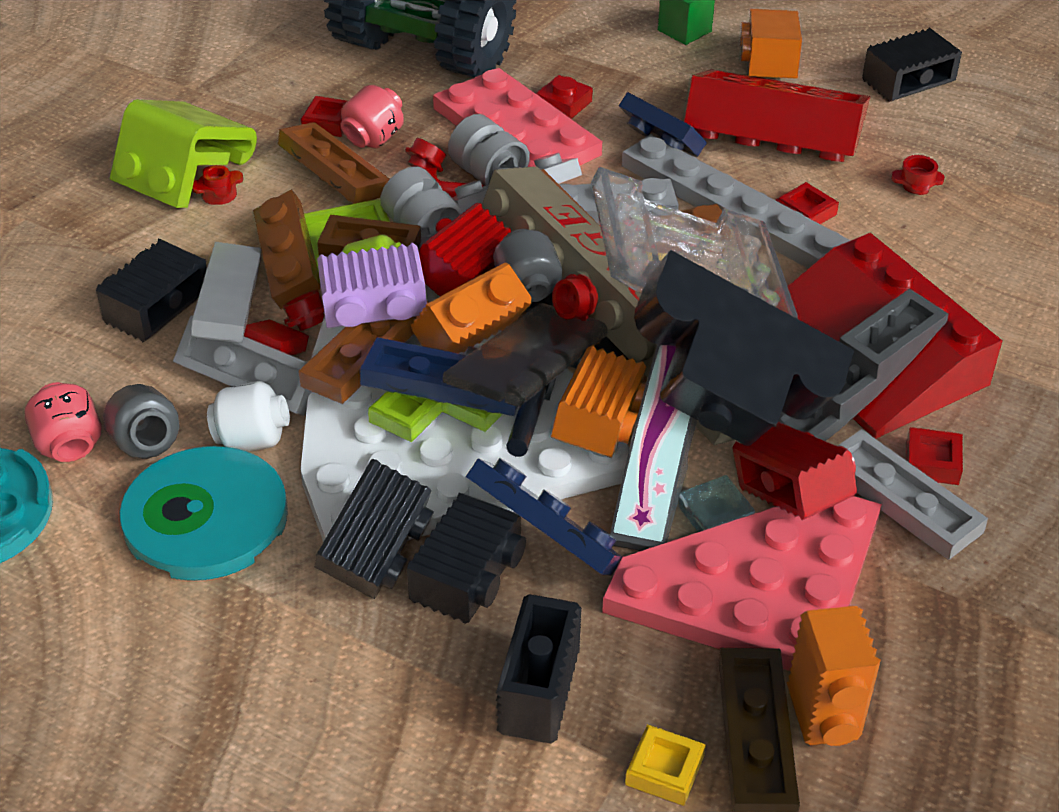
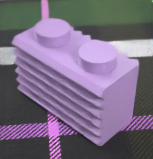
(372, 285)

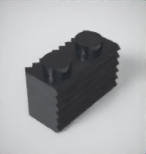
(911, 64)
(151, 289)
(374, 528)
(465, 557)
(539, 669)

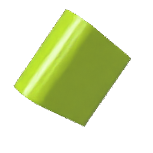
(167, 141)

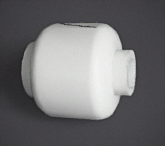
(248, 417)

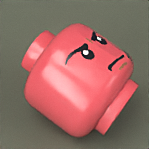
(372, 116)
(63, 421)

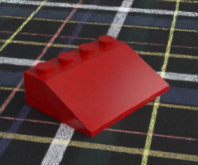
(777, 113)
(859, 281)

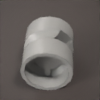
(484, 146)
(418, 199)

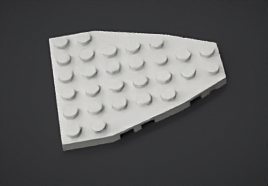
(343, 442)

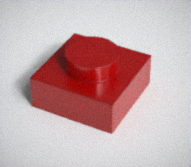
(567, 95)

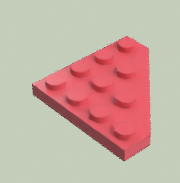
(747, 577)

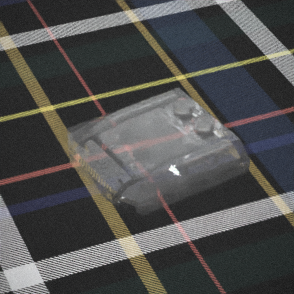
(643, 232)

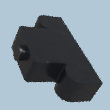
(735, 353)

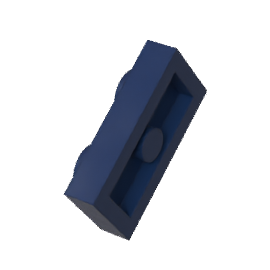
(648, 118)

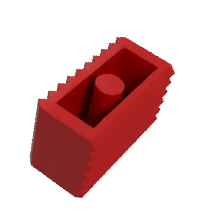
(461, 250)
(795, 471)

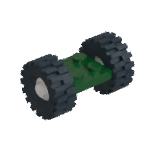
(466, 32)

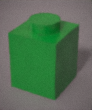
(686, 19)

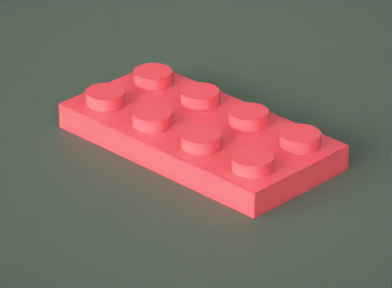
(520, 114)

